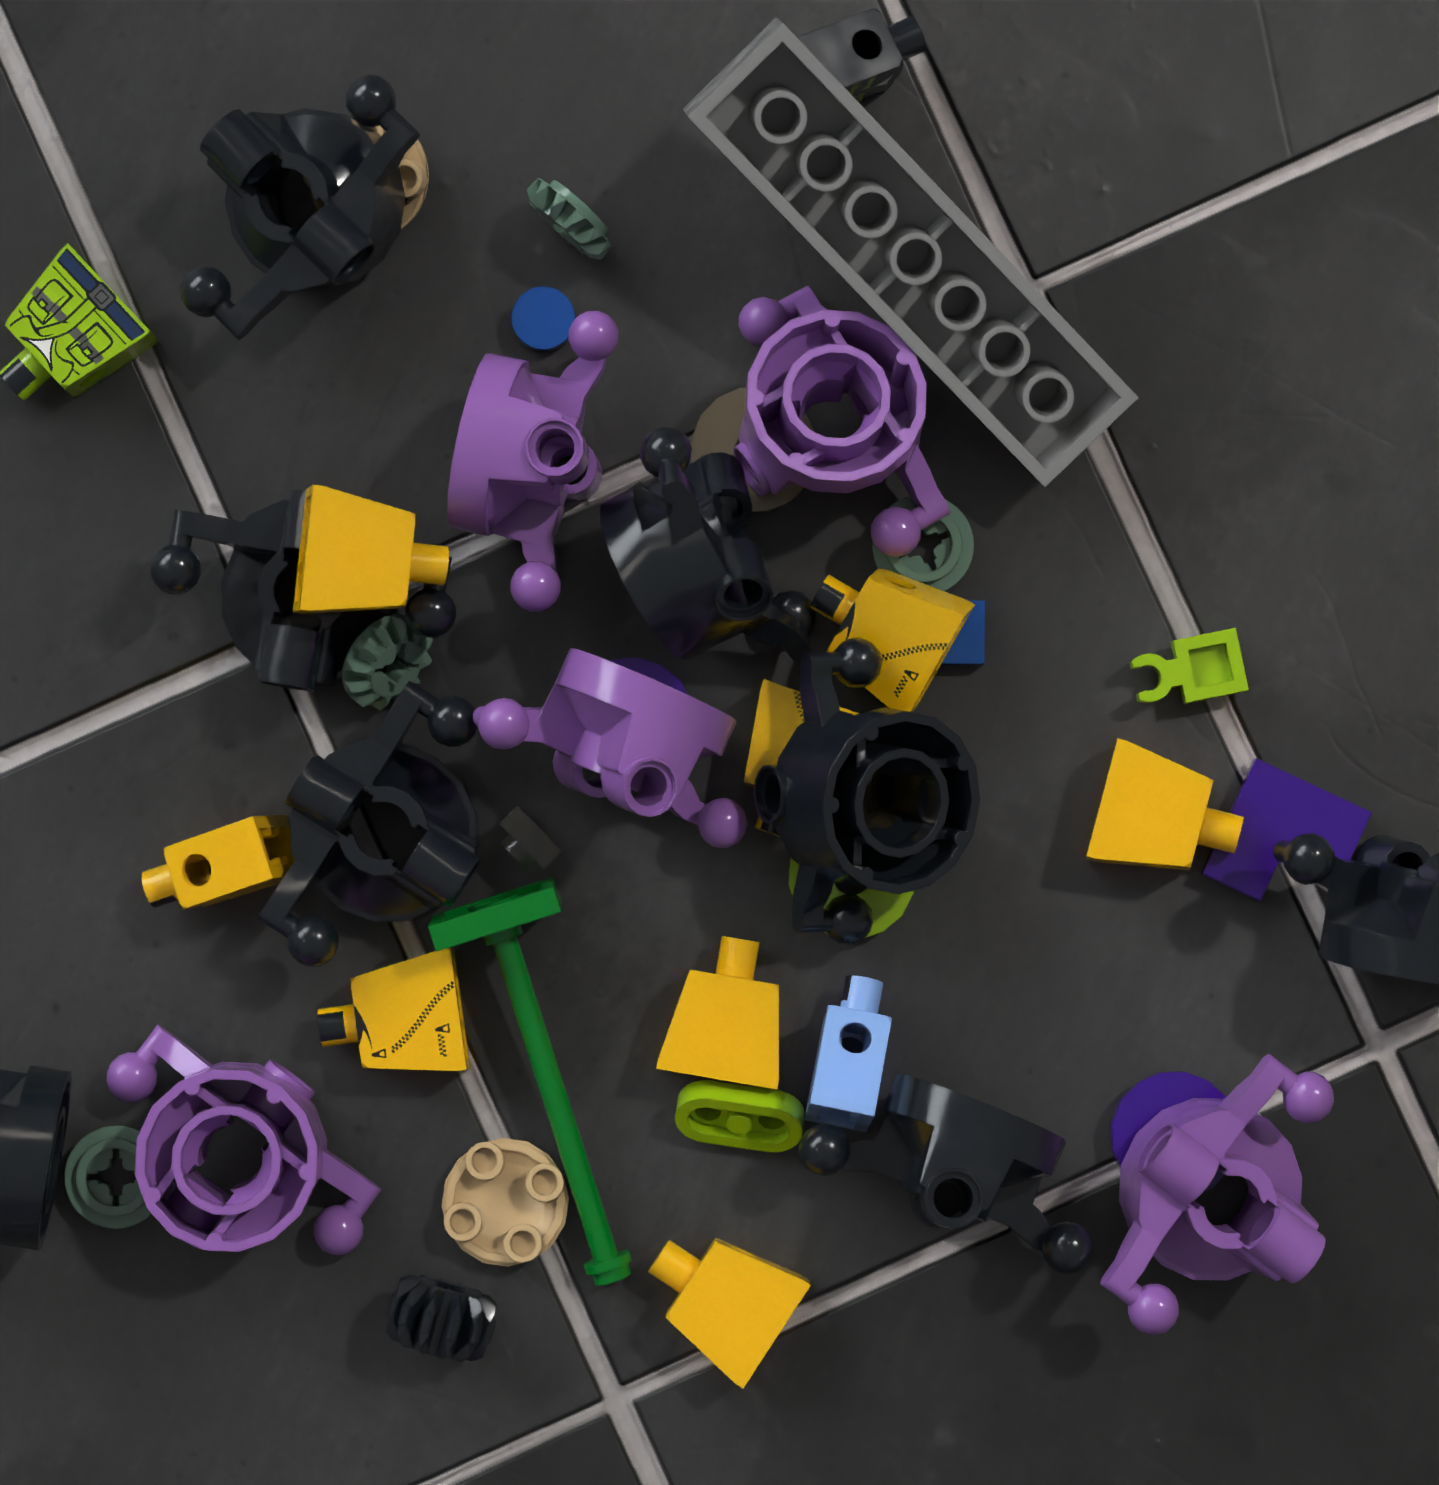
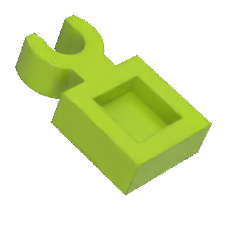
(1202, 666)

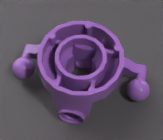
(817, 362)
(510, 448)
(629, 734)
(200, 1105)
(1174, 1164)

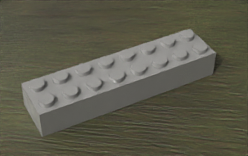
(909, 251)

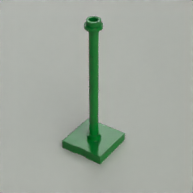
(499, 923)

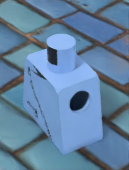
(843, 1082)

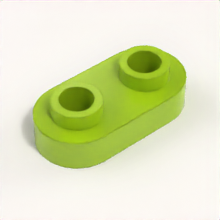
(739, 1116)

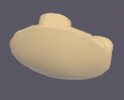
(505, 1202)

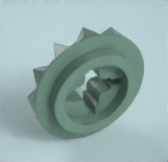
(569, 217)
(951, 556)
(377, 648)
(95, 1198)

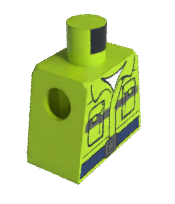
(72, 330)

